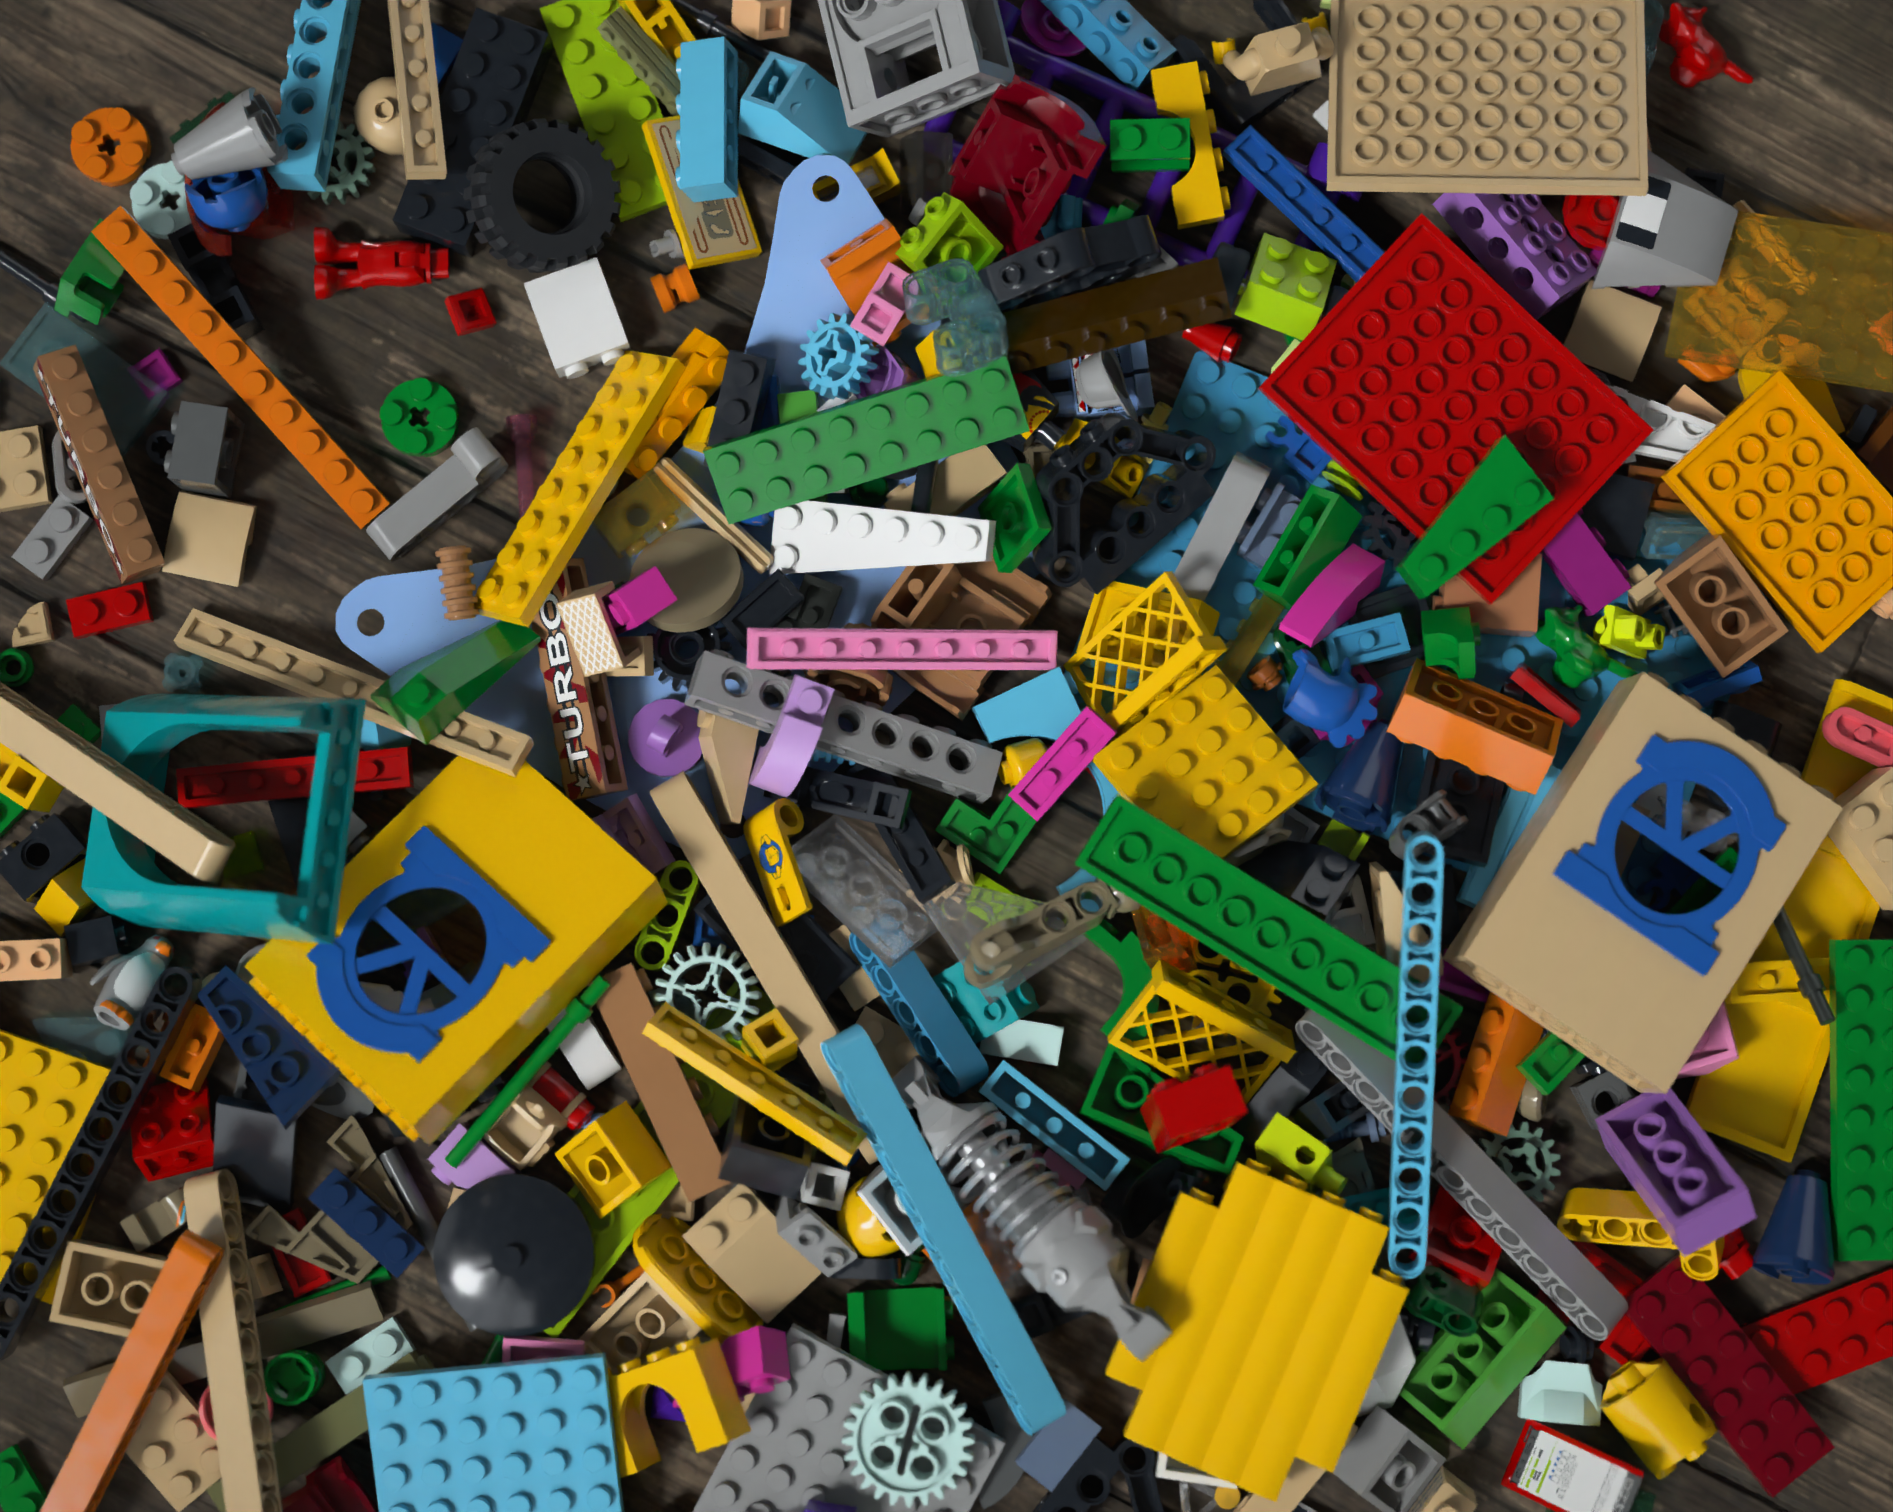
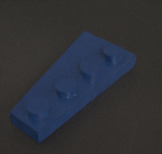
(270, 1049)

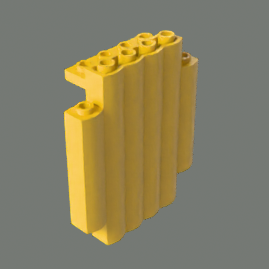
(1267, 1326)

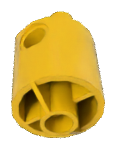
(1656, 1415)

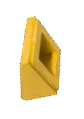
(699, 430)

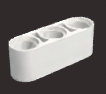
(588, 1052)

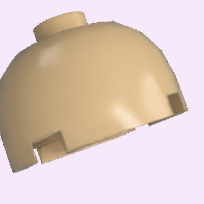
(378, 116)

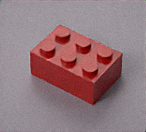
(1193, 1108)

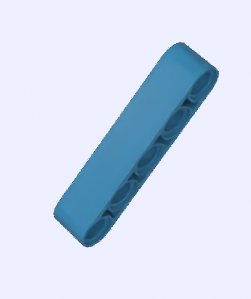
(925, 1018)

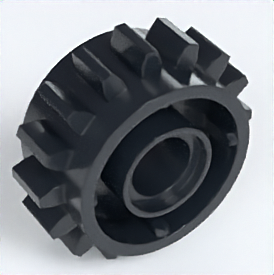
(667, 657)

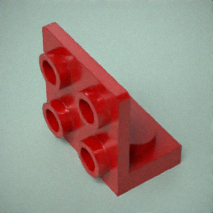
(173, 1131)

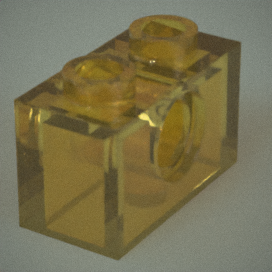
(647, 494)

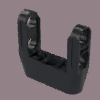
(1234, 102)

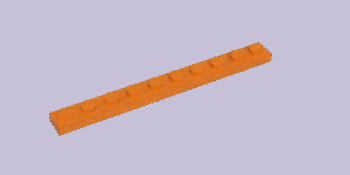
(240, 366)

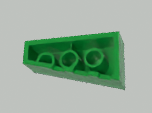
(1481, 512)
(1115, 1104)

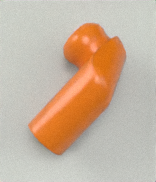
(1708, 372)

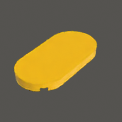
(690, 1279)

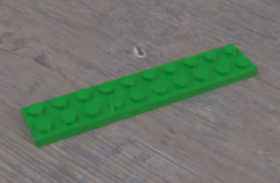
(1255, 927)

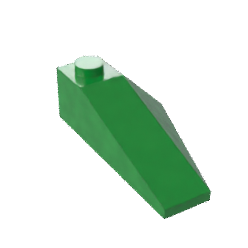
(446, 682)

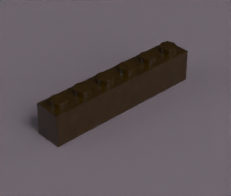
(1116, 315)

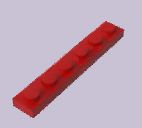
(286, 778)

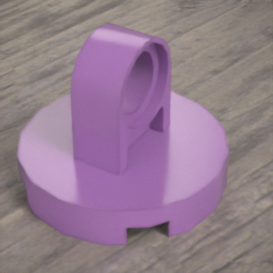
(665, 738)

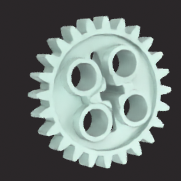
(943, 1448)

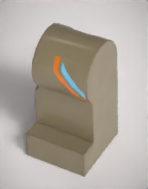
(156, 1221)

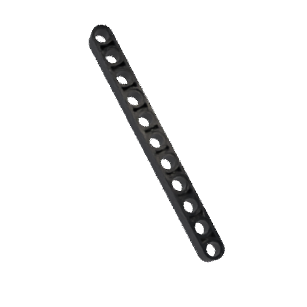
(102, 1150)

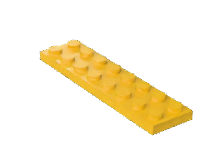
(577, 487)

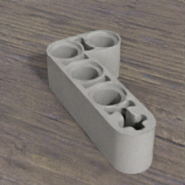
(439, 495)
(1221, 525)

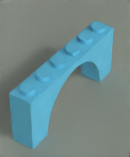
(1042, 710)

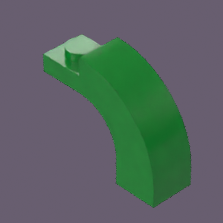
(1134, 974)

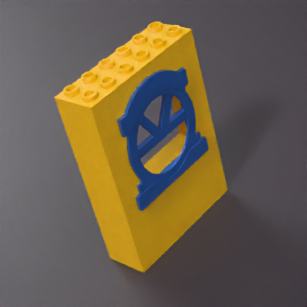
(554, 913)

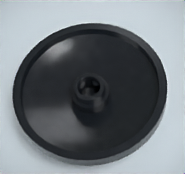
(514, 1254)

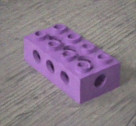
(1527, 251)

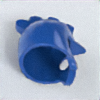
(1328, 701)

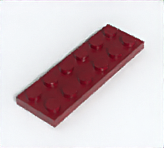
(1727, 1376)

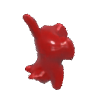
(1697, 51)

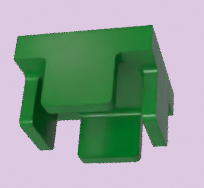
(90, 282)

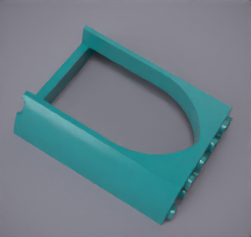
(122, 867)

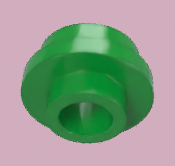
(13, 655)

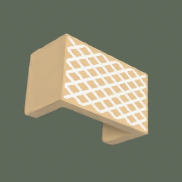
(592, 630)

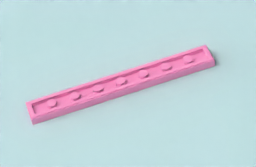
(901, 649)

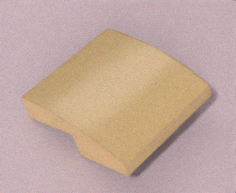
(1611, 330)
(209, 538)

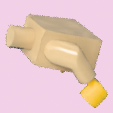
(1278, 56)

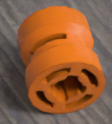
(675, 288)

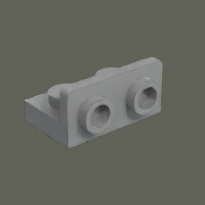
(812, 1236)

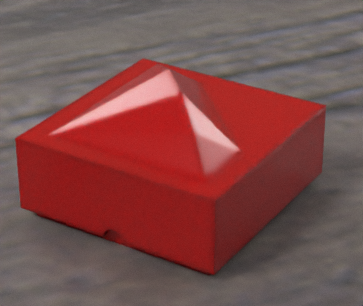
(470, 311)

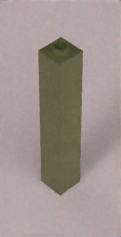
(325, 1431)

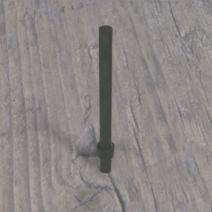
(1809, 983)

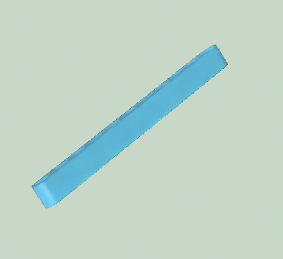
(1420, 1074)
(943, 1229)

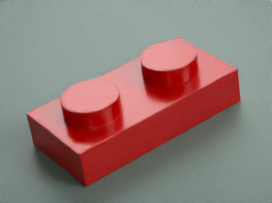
(109, 610)

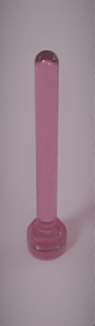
(522, 432)

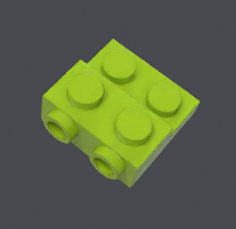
(946, 234)

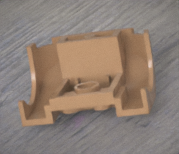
(958, 598)

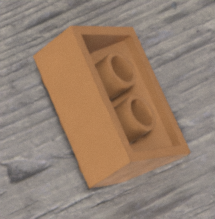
(1719, 604)

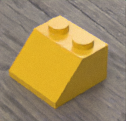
(613, 1159)

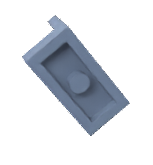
(1058, 1446)

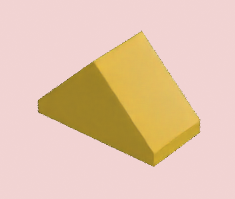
(65, 900)

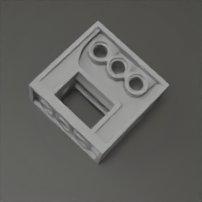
(876, 36)

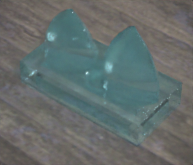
(1670, 536)

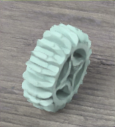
(717, 963)

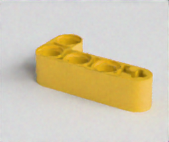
(1626, 1220)

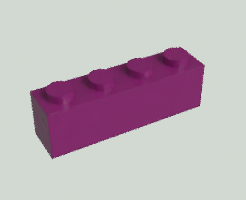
(1584, 566)

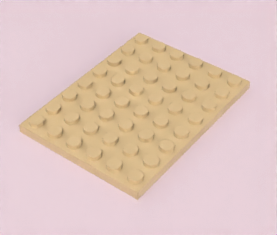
(1488, 97)

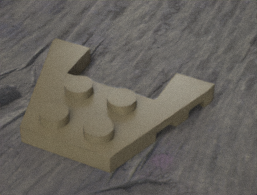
(322, 1240)

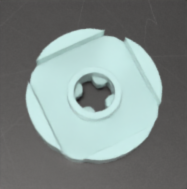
(149, 196)

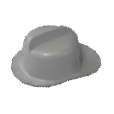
(1103, 383)

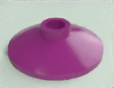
(1048, 31)

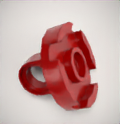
(1590, 218)

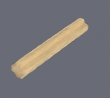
(713, 515)

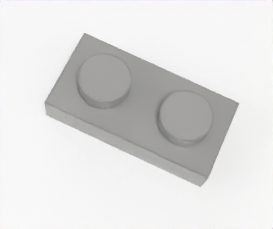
(52, 538)

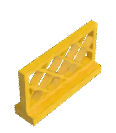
(1165, 680)
(1213, 1007)

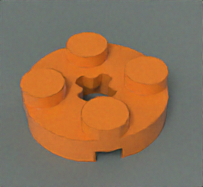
(130, 155)

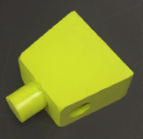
(1298, 1154)

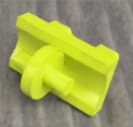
(1628, 632)

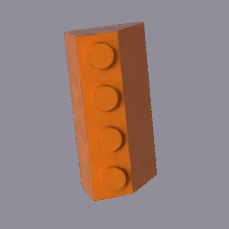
(1476, 727)

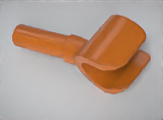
(619, 1285)

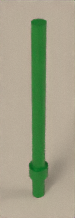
(577, 1012)

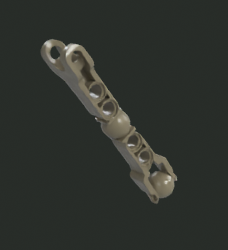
(1023, 938)

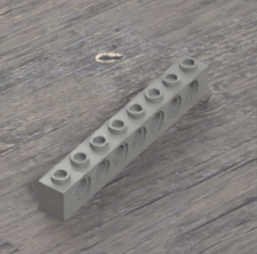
(979, 760)

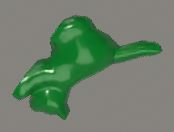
(1577, 653)

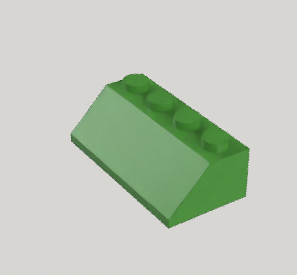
(1470, 1377)

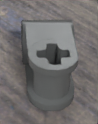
(1432, 816)

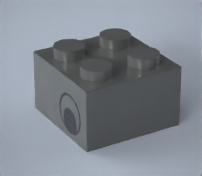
(204, 449)

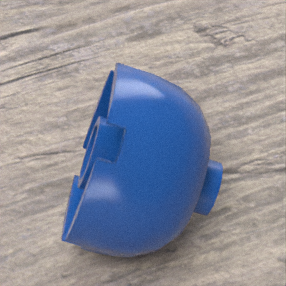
(229, 199)

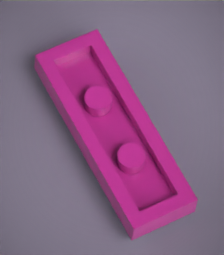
(1062, 763)

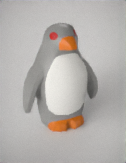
(131, 982)

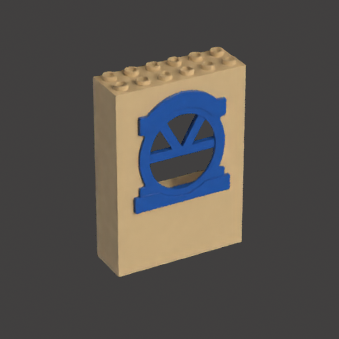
(1570, 939)

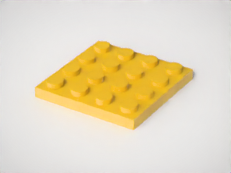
(1207, 766)

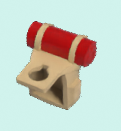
(536, 1115)

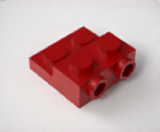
(1458, 1242)

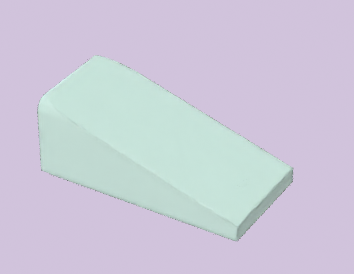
(1026, 1042)

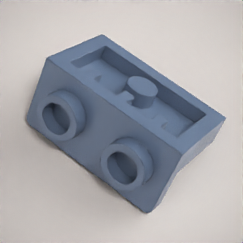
(1260, 538)

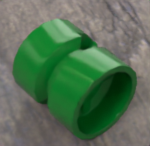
(294, 1376)

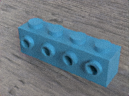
(1116, 37)

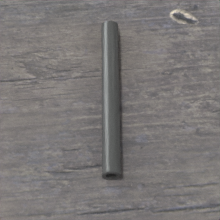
(412, 1200)

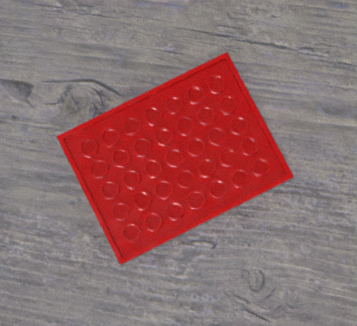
(1425, 376)

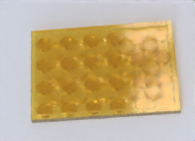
(1794, 302)

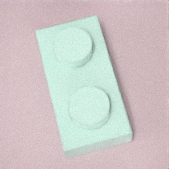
(370, 1354)

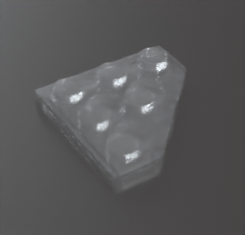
(969, 909)

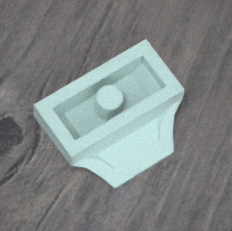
(1561, 1394)

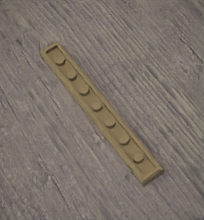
(277, 1333)

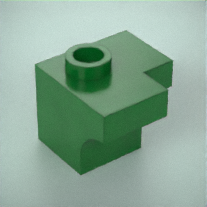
(1451, 639)

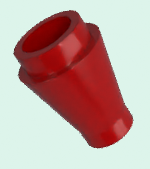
(1216, 340)

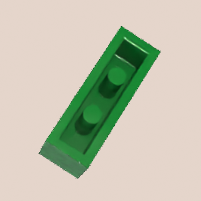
(1307, 545)

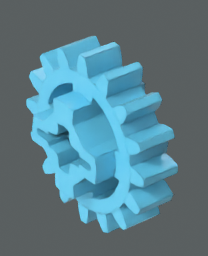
(837, 358)

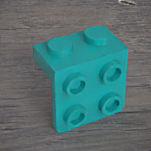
(973, 1009)

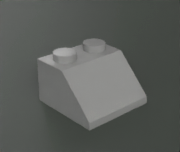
(1387, 1463)

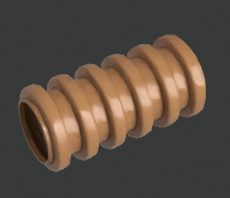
(457, 583)

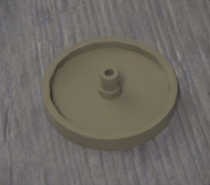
(700, 572)

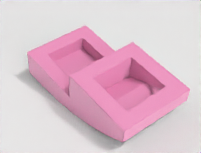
(882, 306)

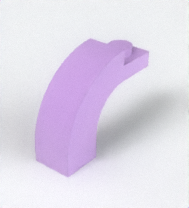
(794, 738)

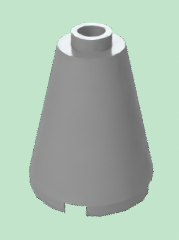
(231, 140)

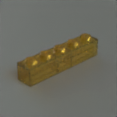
(1250, 637)

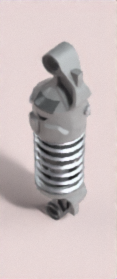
(1056, 1237)

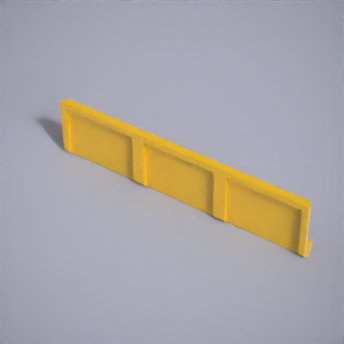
(1780, 1043)

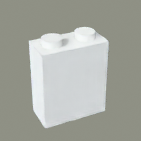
(577, 318)

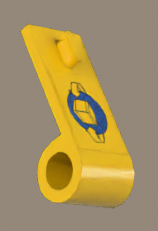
(774, 859)

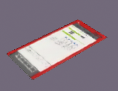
(1569, 1473)

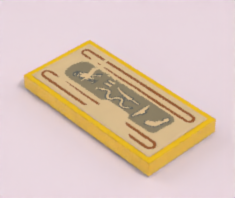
(707, 230)

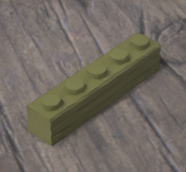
(642, 56)

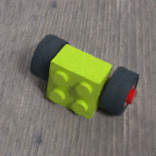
(1283, 285)

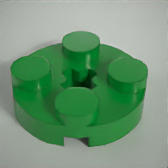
(419, 440)

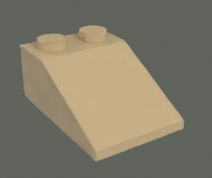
(1387, 921)
(746, 1251)
(638, 1325)

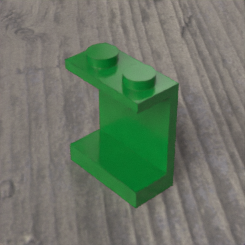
(1150, 145)
(900, 1327)

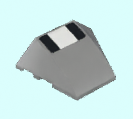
(1668, 236)

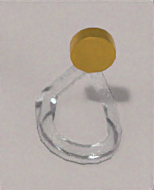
(1223, 1497)

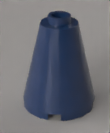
(1365, 781)
(1799, 1233)

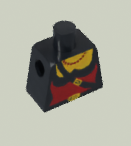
(1040, 410)

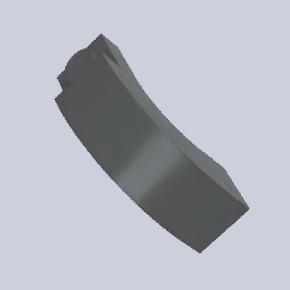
(1005, 1470)

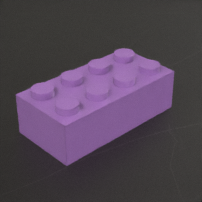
(1676, 1169)

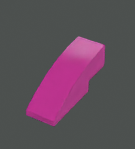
(1333, 595)

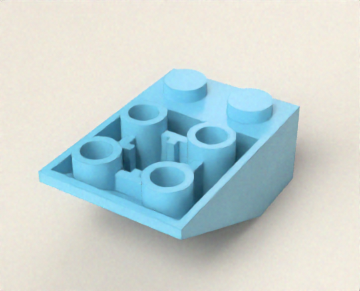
(797, 111)

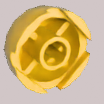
(862, 1228)

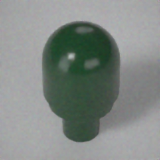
(911, 1265)

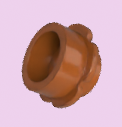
(1265, 674)

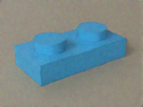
(1367, 641)

